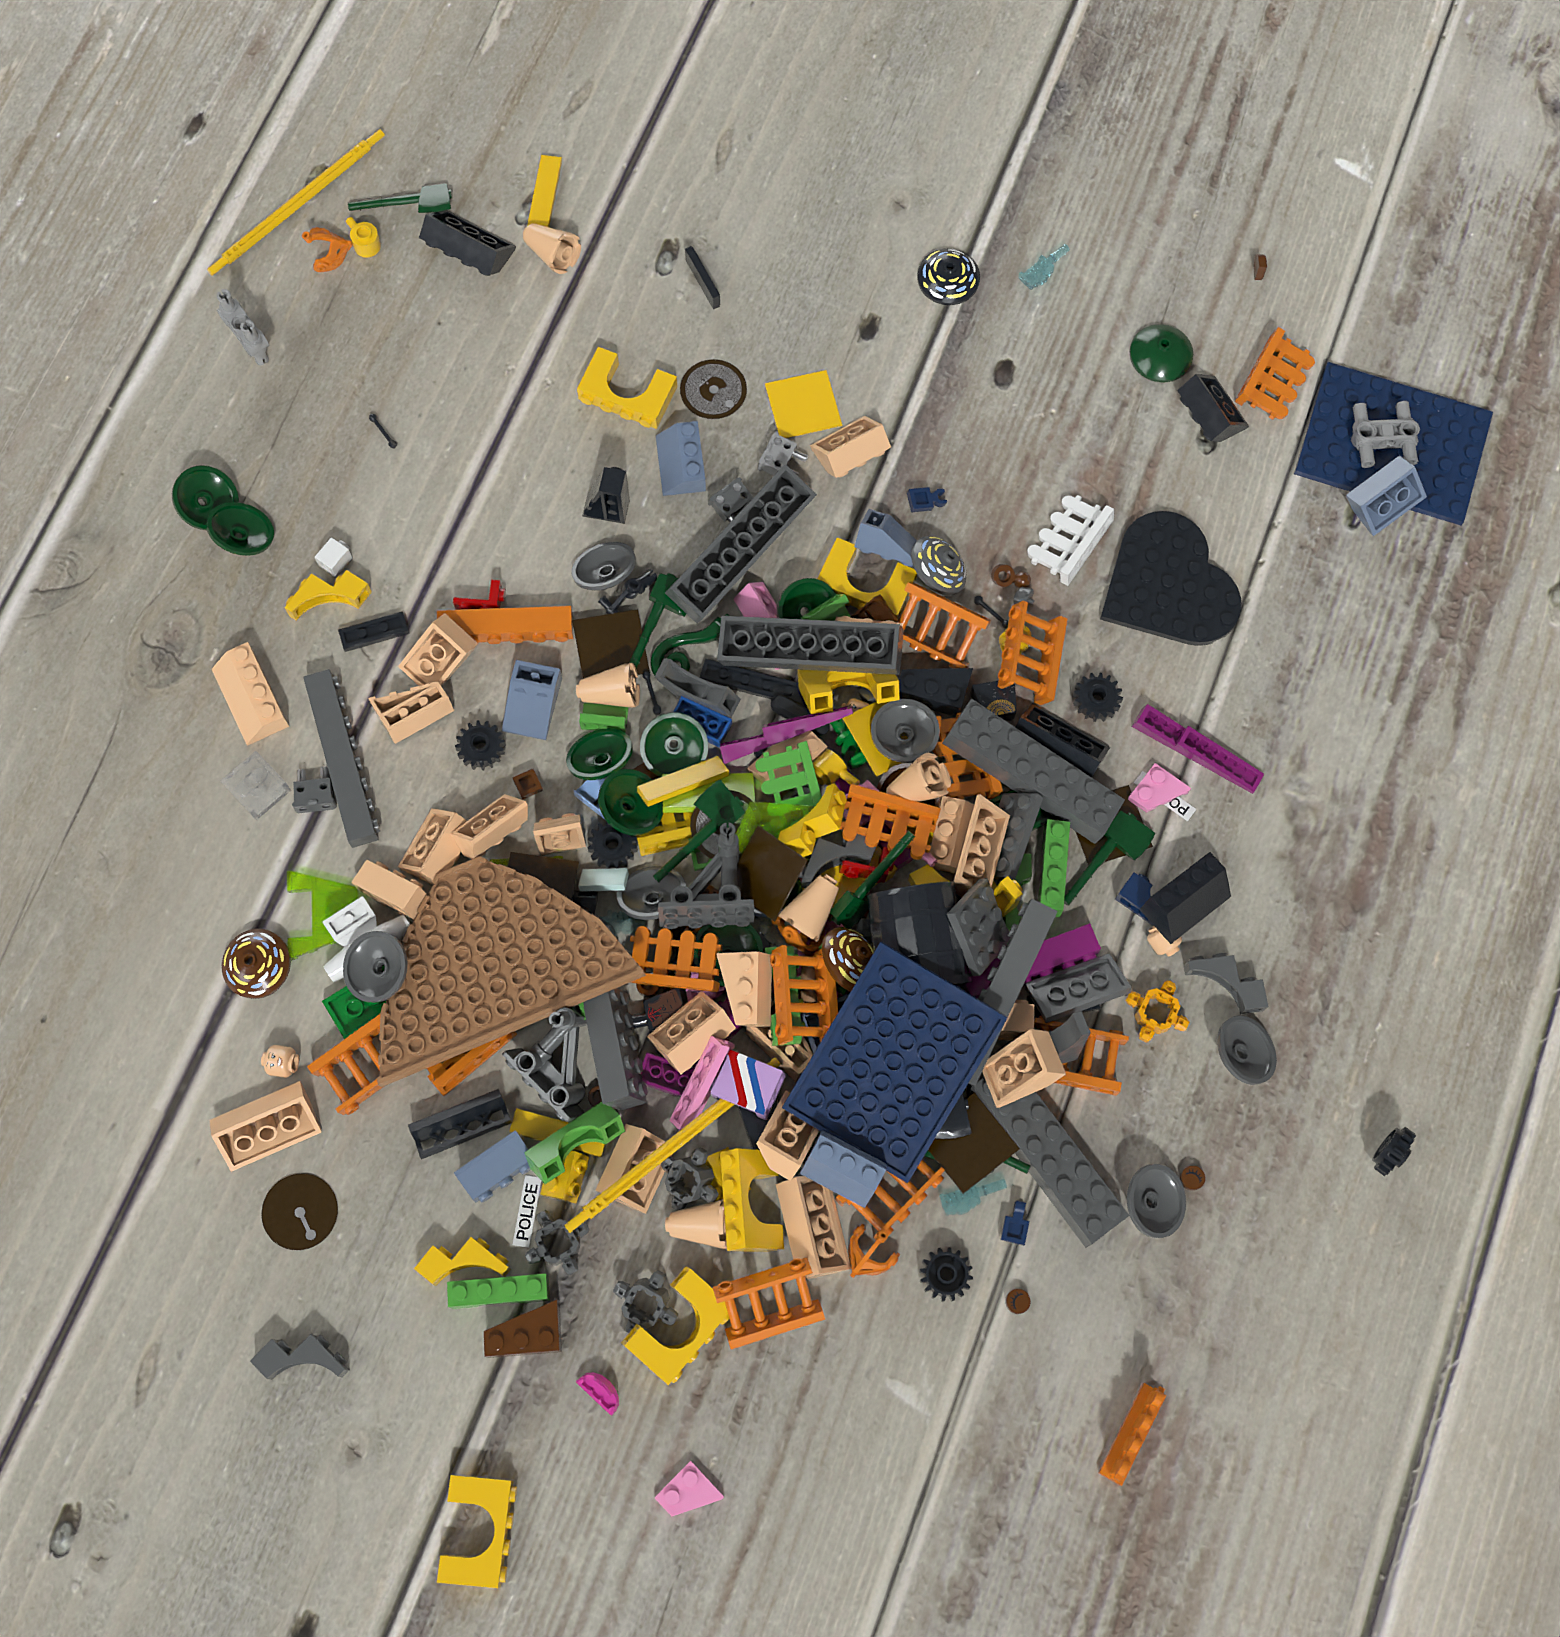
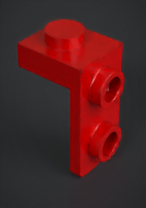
(496, 596)
(856, 870)

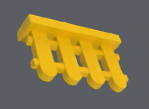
(666, 837)

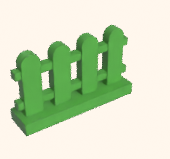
(794, 780)

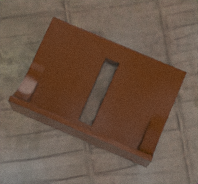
(877, 608)

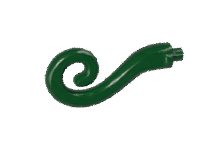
(706, 635)

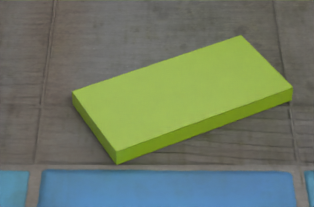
(735, 781)

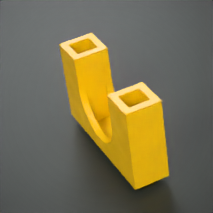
(646, 408)
(835, 575)
(818, 686)
(743, 1229)
(669, 1360)
(488, 1567)

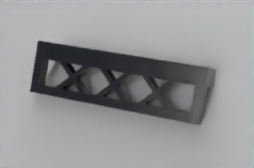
(456, 1117)

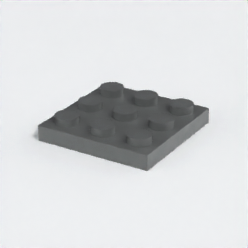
(979, 926)

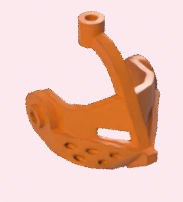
(332, 259)
(798, 940)
(861, 1263)

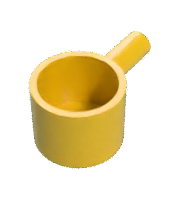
(364, 238)
(830, 768)

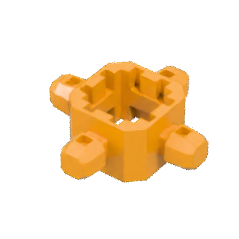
(1164, 996)

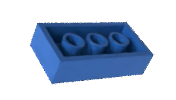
(714, 723)

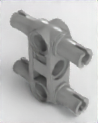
(242, 327)
(1385, 434)

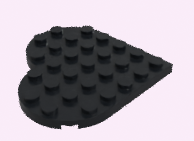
(1168, 585)

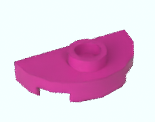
(600, 1390)

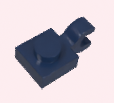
(1014, 1227)

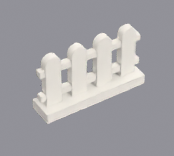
(1077, 552)

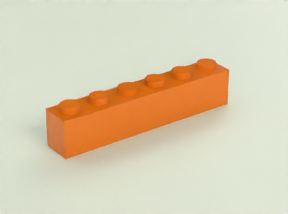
(515, 624)

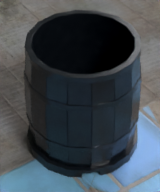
(918, 926)

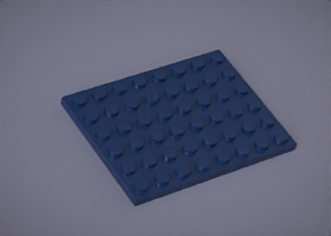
(1447, 444)
(895, 1061)

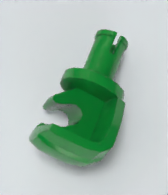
(848, 743)

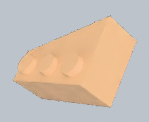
(411, 710)
(390, 888)
(748, 986)
(791, 1057)

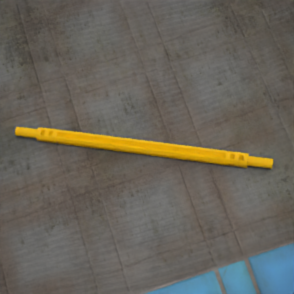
(295, 202)
(603, 1200)

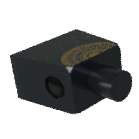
(997, 700)

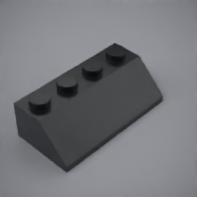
(466, 242)
(1063, 739)
(1188, 898)

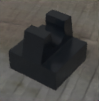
(586, 899)

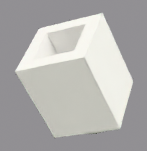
(334, 557)

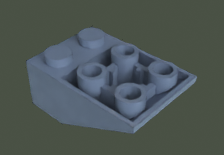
(885, 537)
(531, 699)

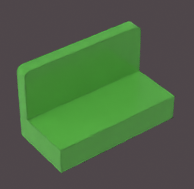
(830, 609)
(603, 717)

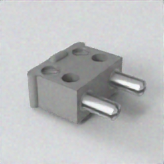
(778, 453)

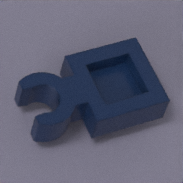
(923, 500)

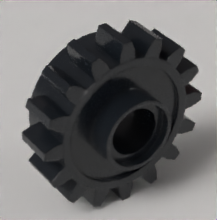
(1097, 686)
(480, 734)
(607, 856)
(1393, 1150)
(936, 1283)

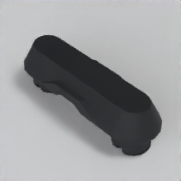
(790, 709)

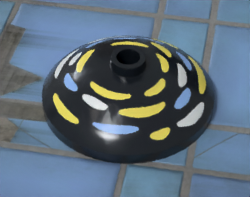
(946, 285)

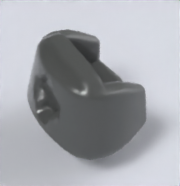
(1023, 594)

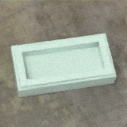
(603, 879)

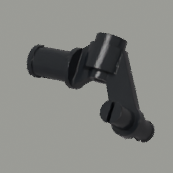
(630, 590)

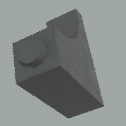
(1070, 1037)

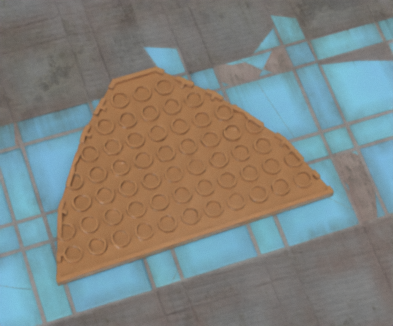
(489, 960)

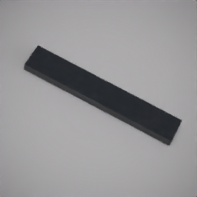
(750, 681)

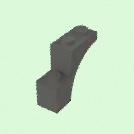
(710, 695)
(829, 855)
(1248, 993)
(313, 1350)

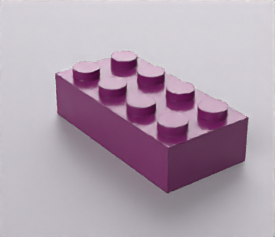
(662, 1076)

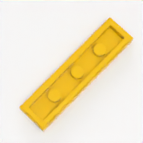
(545, 190)
(682, 781)
(541, 1127)

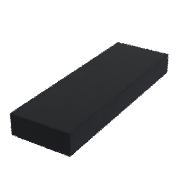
(702, 277)
(373, 631)

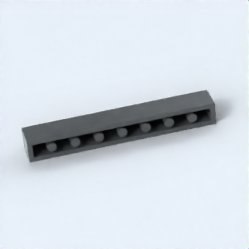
(341, 758)
(1015, 963)

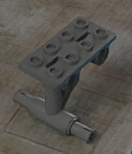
(696, 909)
(539, 1072)

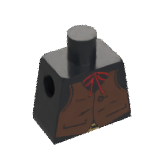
(658, 1009)

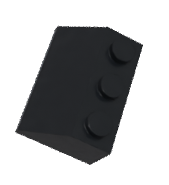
(1212, 408)

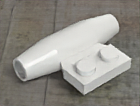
(353, 922)

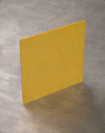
(803, 404)
(860, 727)

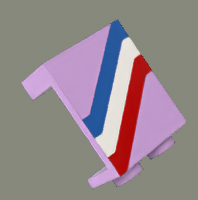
(747, 1083)

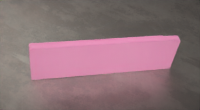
(756, 601)
(698, 1087)

